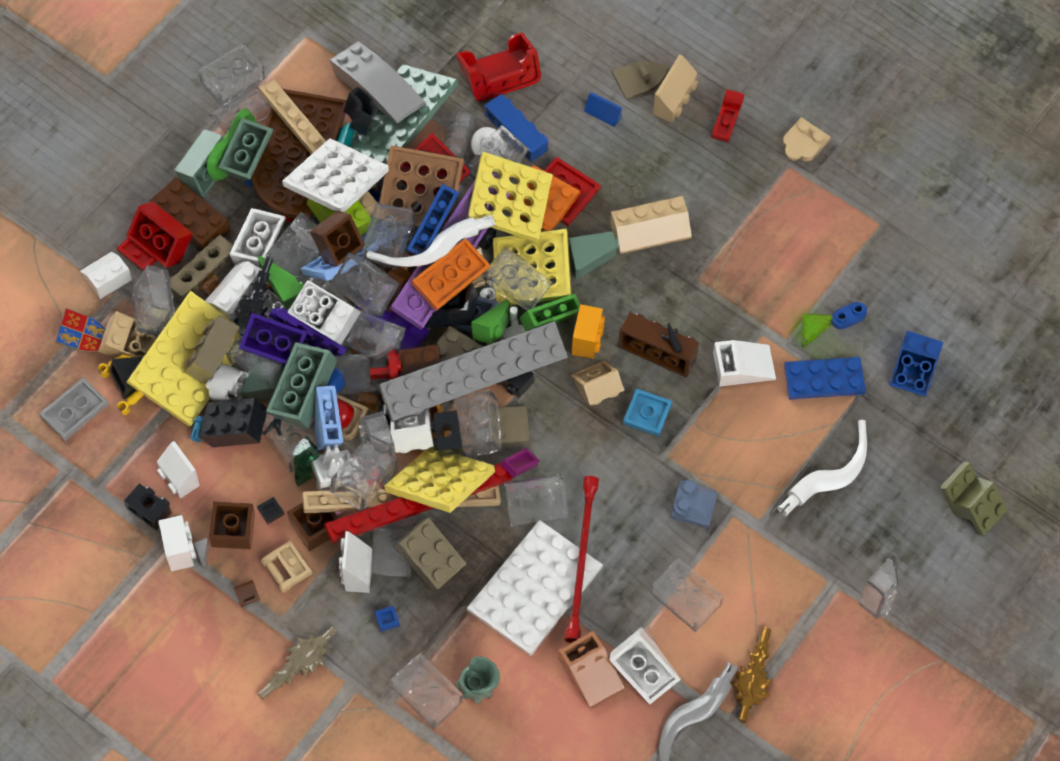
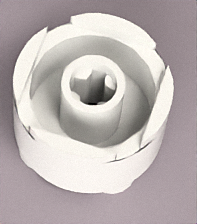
(226, 383)

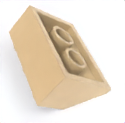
(675, 90)

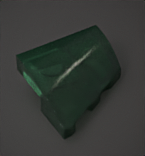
(303, 455)

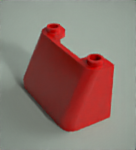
(501, 71)

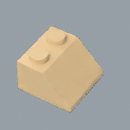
(598, 383)

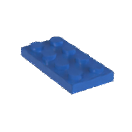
(824, 378)

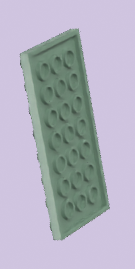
(385, 132)

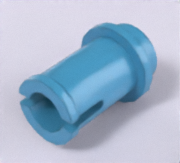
(196, 429)

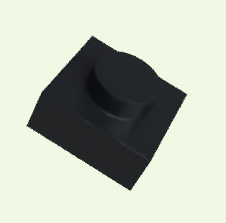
(270, 510)

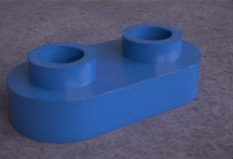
(850, 315)

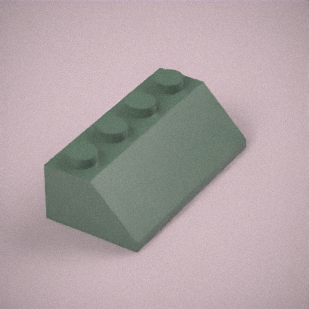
(295, 392)

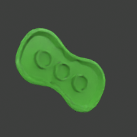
(220, 148)

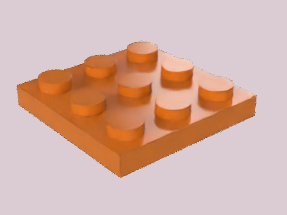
(559, 201)

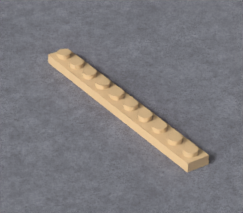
(302, 128)
(328, 502)

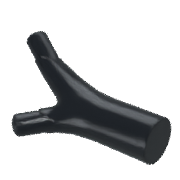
(672, 338)
(275, 424)

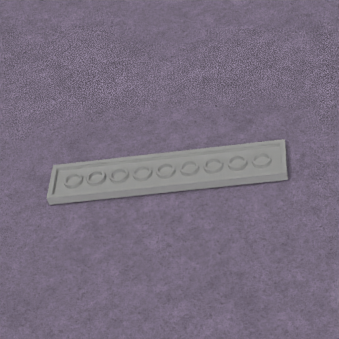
(472, 371)

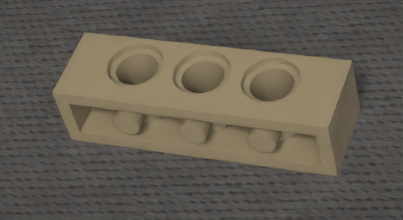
(216, 247)

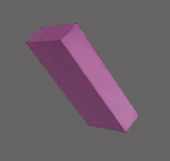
(520, 462)

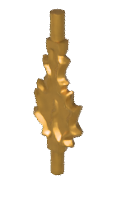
(752, 682)

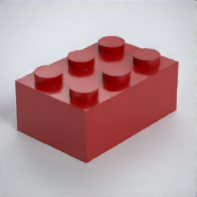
(159, 234)

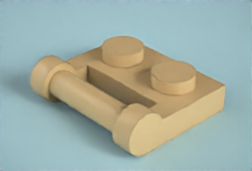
(292, 563)

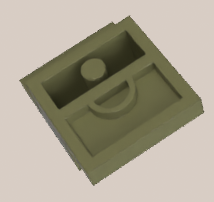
(974, 498)

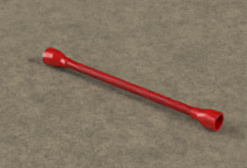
(573, 630)

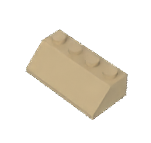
(651, 224)

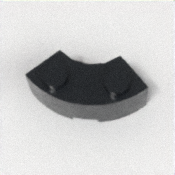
(360, 110)

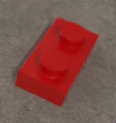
(135, 254)

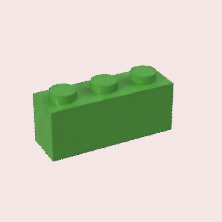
(558, 311)

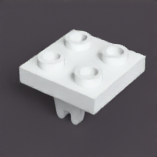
(328, 464)

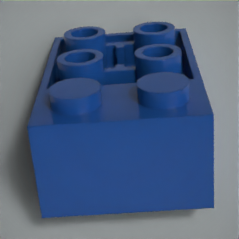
(916, 363)

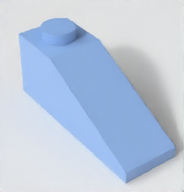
(327, 418)

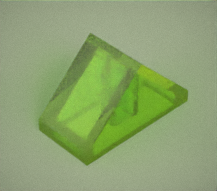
(813, 326)

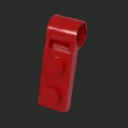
(728, 115)

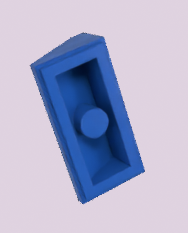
(603, 109)

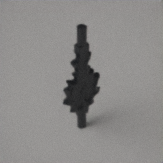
(254, 302)

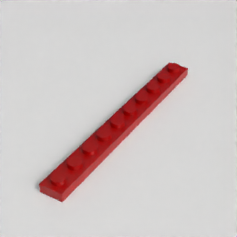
(396, 510)

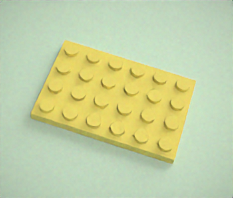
(162, 369)

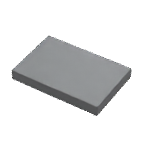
(74, 409)

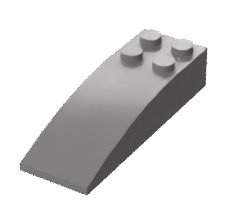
(389, 91)

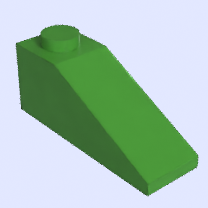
(283, 283)
(492, 324)

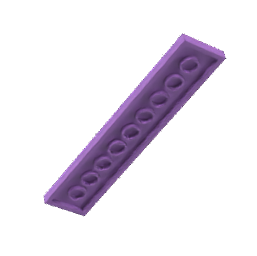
(409, 302)

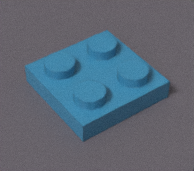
(647, 412)

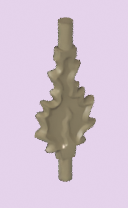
(303, 657)

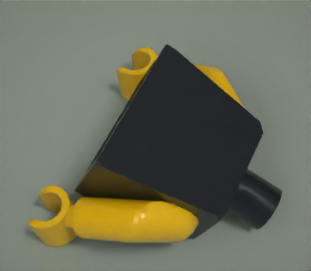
(121, 370)

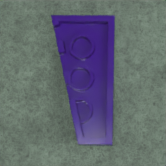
(412, 336)
(313, 337)

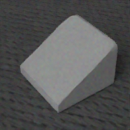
(202, 550)

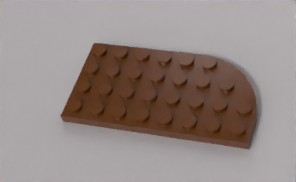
(286, 152)

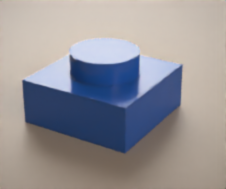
(387, 618)

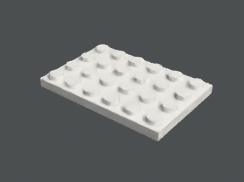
(533, 588)

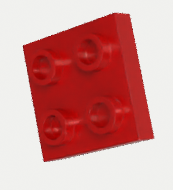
(392, 370)

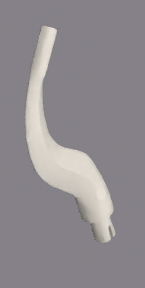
(441, 244)
(827, 479)

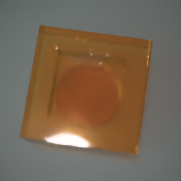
(209, 284)
(368, 400)

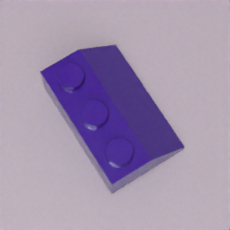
(270, 338)

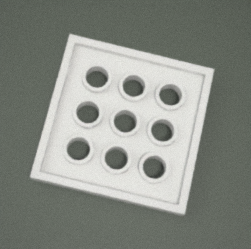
(347, 192)

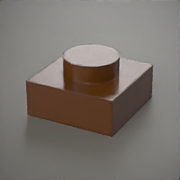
(246, 593)

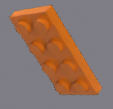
(450, 274)

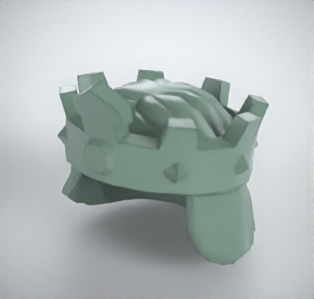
(478, 679)

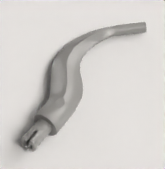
(696, 709)

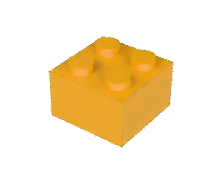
(588, 331)

